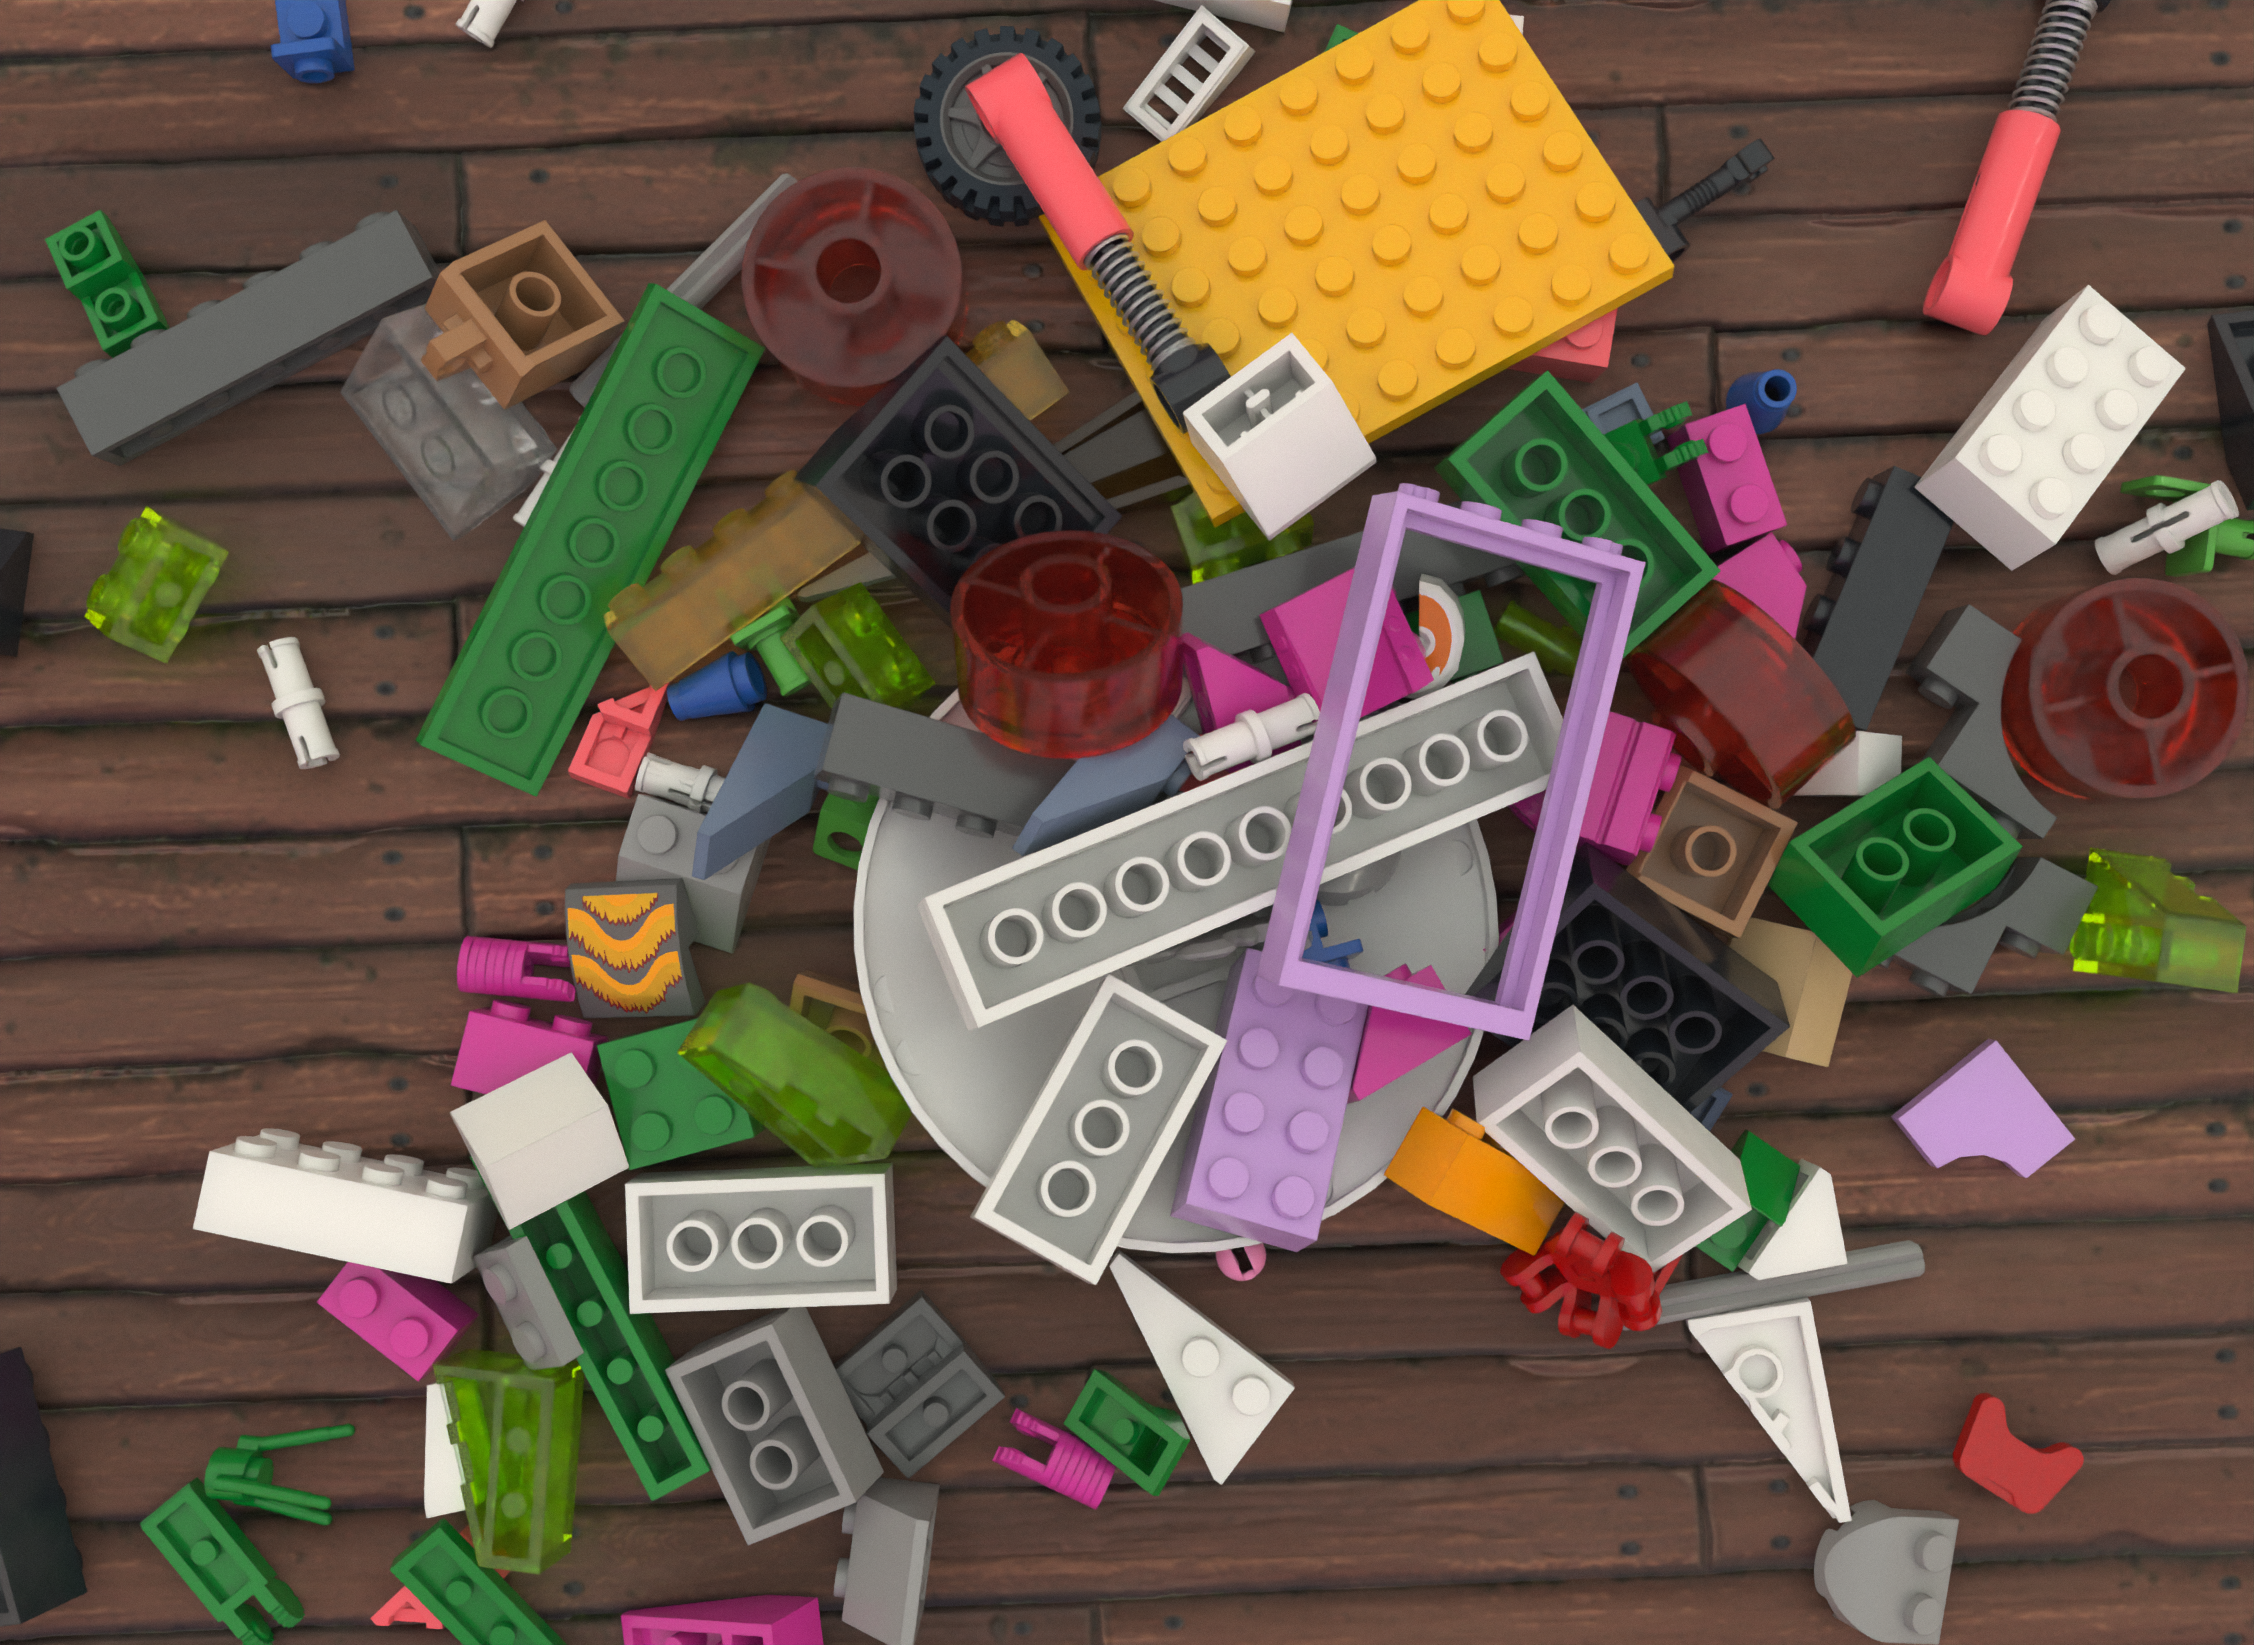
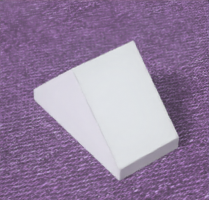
(1859, 768)
(1808, 1237)

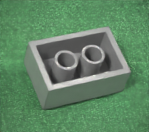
(775, 1423)

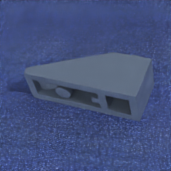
(1110, 787)
(763, 790)

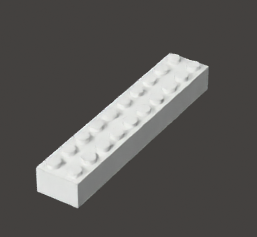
(1223, 845)

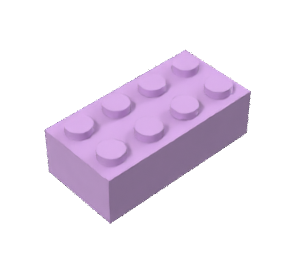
(1270, 1111)

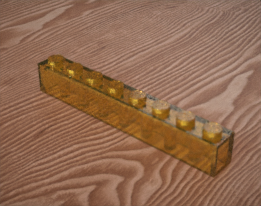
(781, 540)

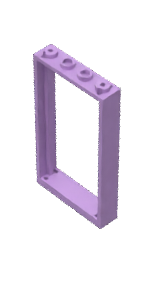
(1568, 784)

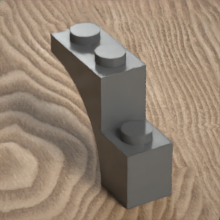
(1966, 668)
(2032, 909)

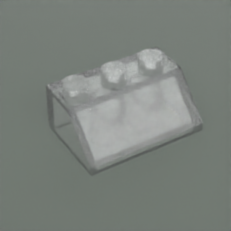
(447, 434)

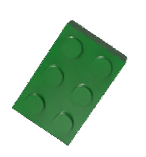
(1893, 866)

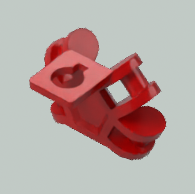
(1588, 1266)

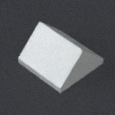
(541, 1139)

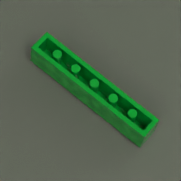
(621, 1350)

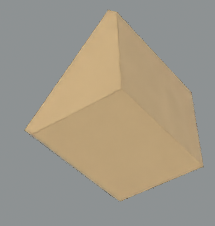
(1810, 985)

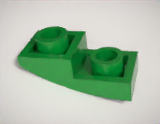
(106, 281)

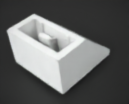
(1279, 436)

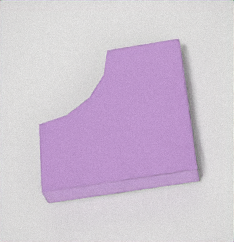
(1984, 1110)

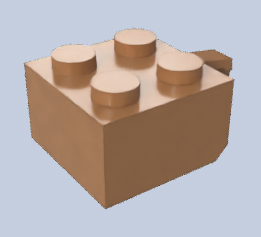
(518, 316)
(1712, 852)

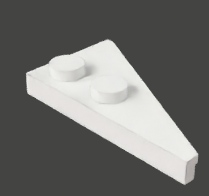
(1778, 1371)
(1214, 1378)

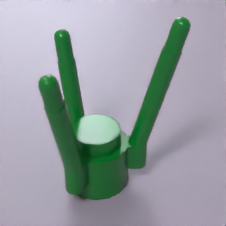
(247, 1476)

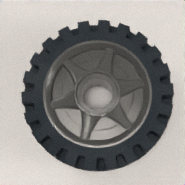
(958, 149)

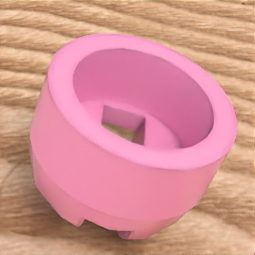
(1230, 1267)

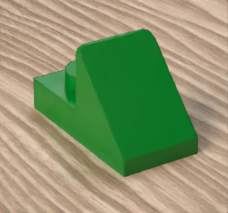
(1770, 1187)
(1129, 1431)

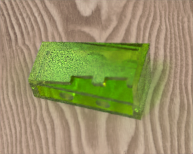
(2155, 926)
(796, 1078)
(516, 1453)

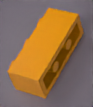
(1473, 1179)

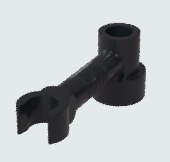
(1733, 174)

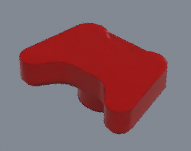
(2008, 1466)

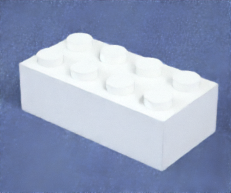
(2050, 429)
(1099, 1129)
(1610, 1140)
(347, 1205)
(761, 1238)

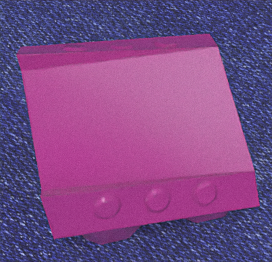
(1306, 637)

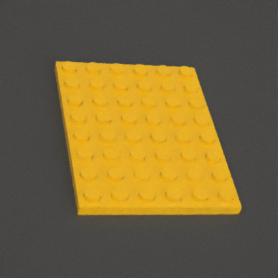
(1391, 207)

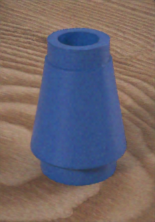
(1752, 389)
(719, 688)

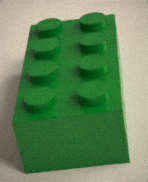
(1556, 467)

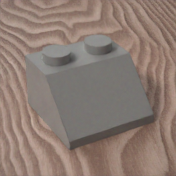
(662, 846)
(888, 1559)

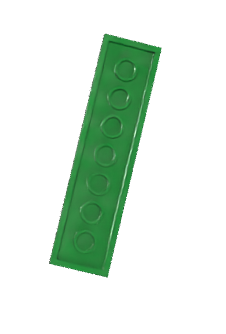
(590, 539)

